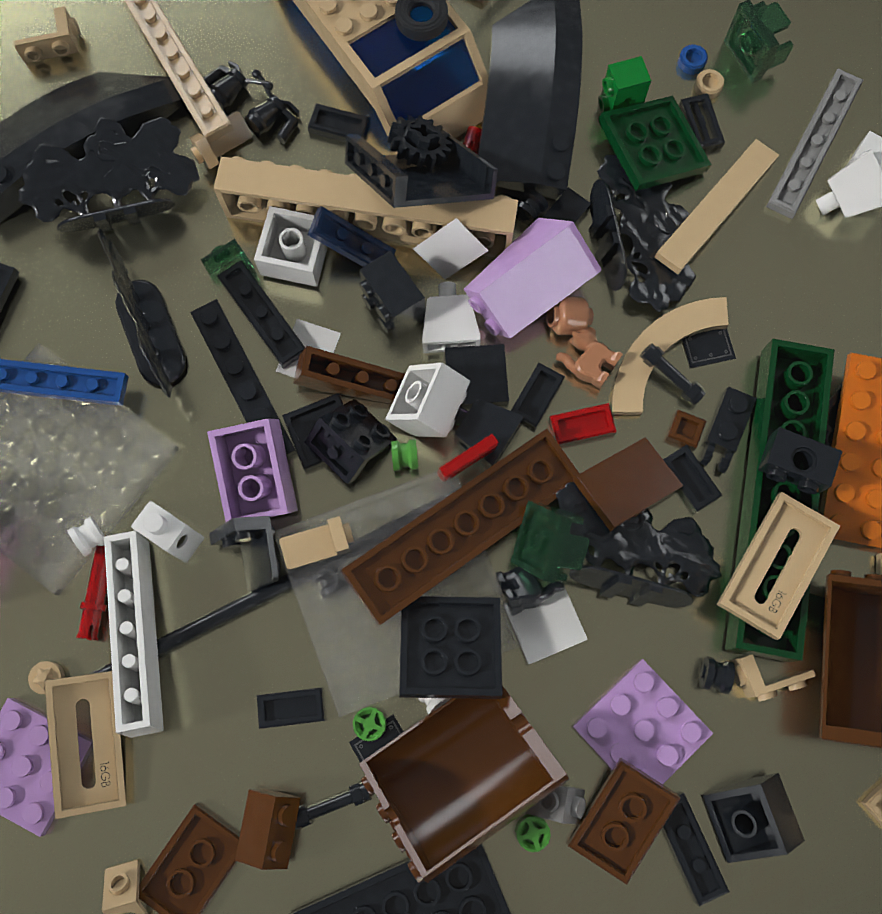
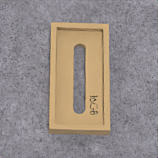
(815, 537)
(68, 792)

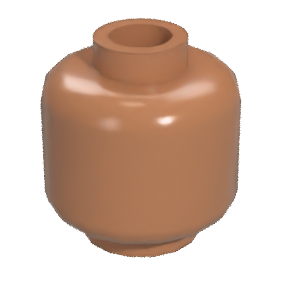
(570, 315)

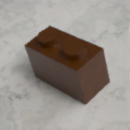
(267, 829)

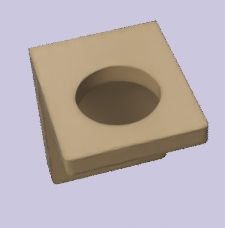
(122, 889)

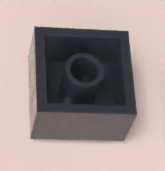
(392, 295)

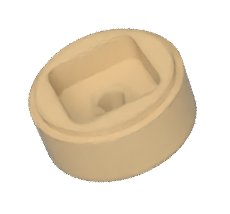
(44, 671)

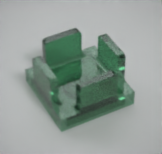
(753, 38)
(547, 544)

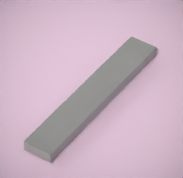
(814, 144)

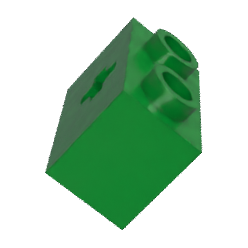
(624, 84)

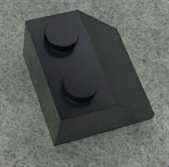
(754, 819)

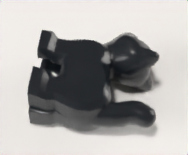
(524, 589)

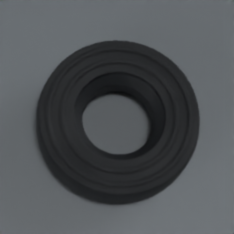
(421, 30)

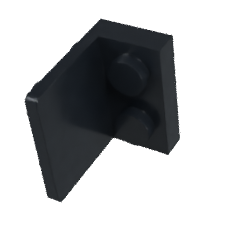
(348, 439)
(256, 540)

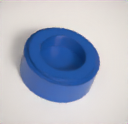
(692, 59)

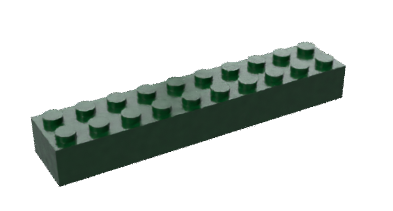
(796, 397)

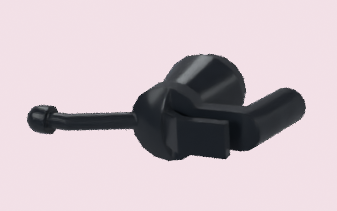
(228, 82)
(264, 115)

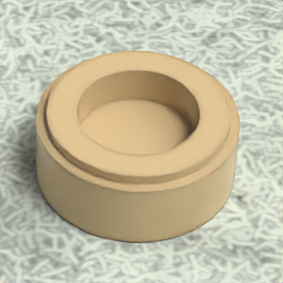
(709, 82)

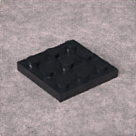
(451, 648)

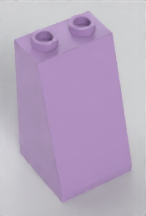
(531, 276)

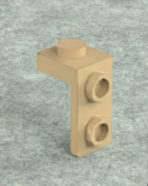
(52, 44)
(208, 153)
(316, 544)
(750, 679)

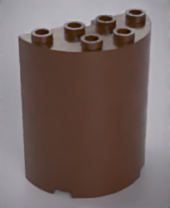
(852, 660)
(459, 779)

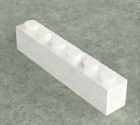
(133, 635)

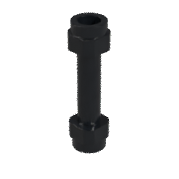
(691, 392)
(356, 794)

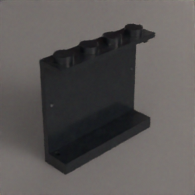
(458, 180)

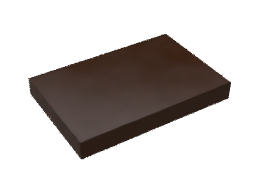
(627, 483)
(623, 821)
(191, 865)

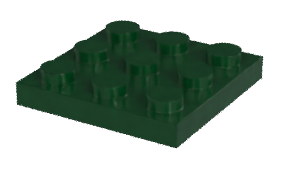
(654, 142)

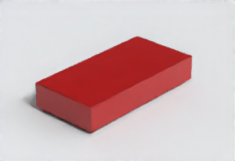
(582, 424)
(468, 458)

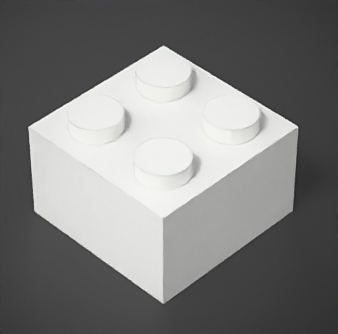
(287, 250)
(428, 400)

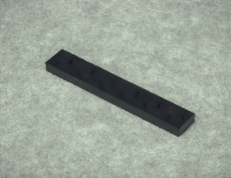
(236, 367)

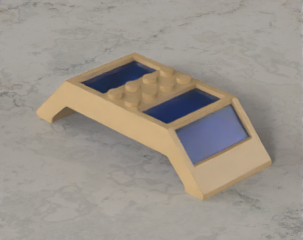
(404, 76)

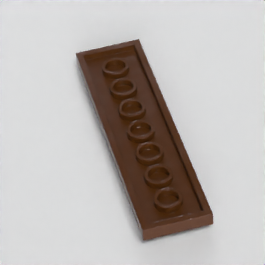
(458, 527)

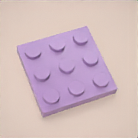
(643, 725)
(26, 767)

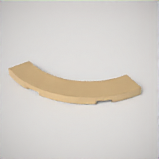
(664, 333)

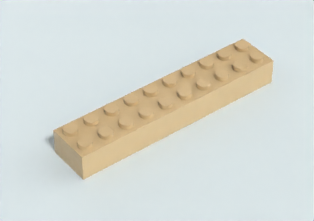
(251, 187)

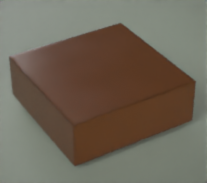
(686, 429)

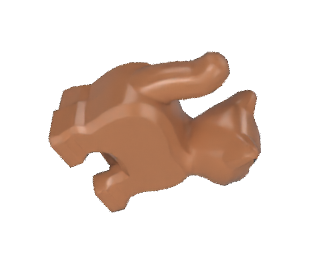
(590, 362)

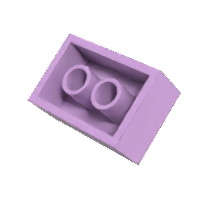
(252, 470)

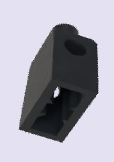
(482, 421)

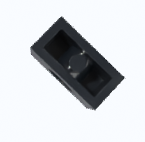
(818, 460)

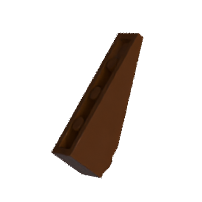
(346, 376)

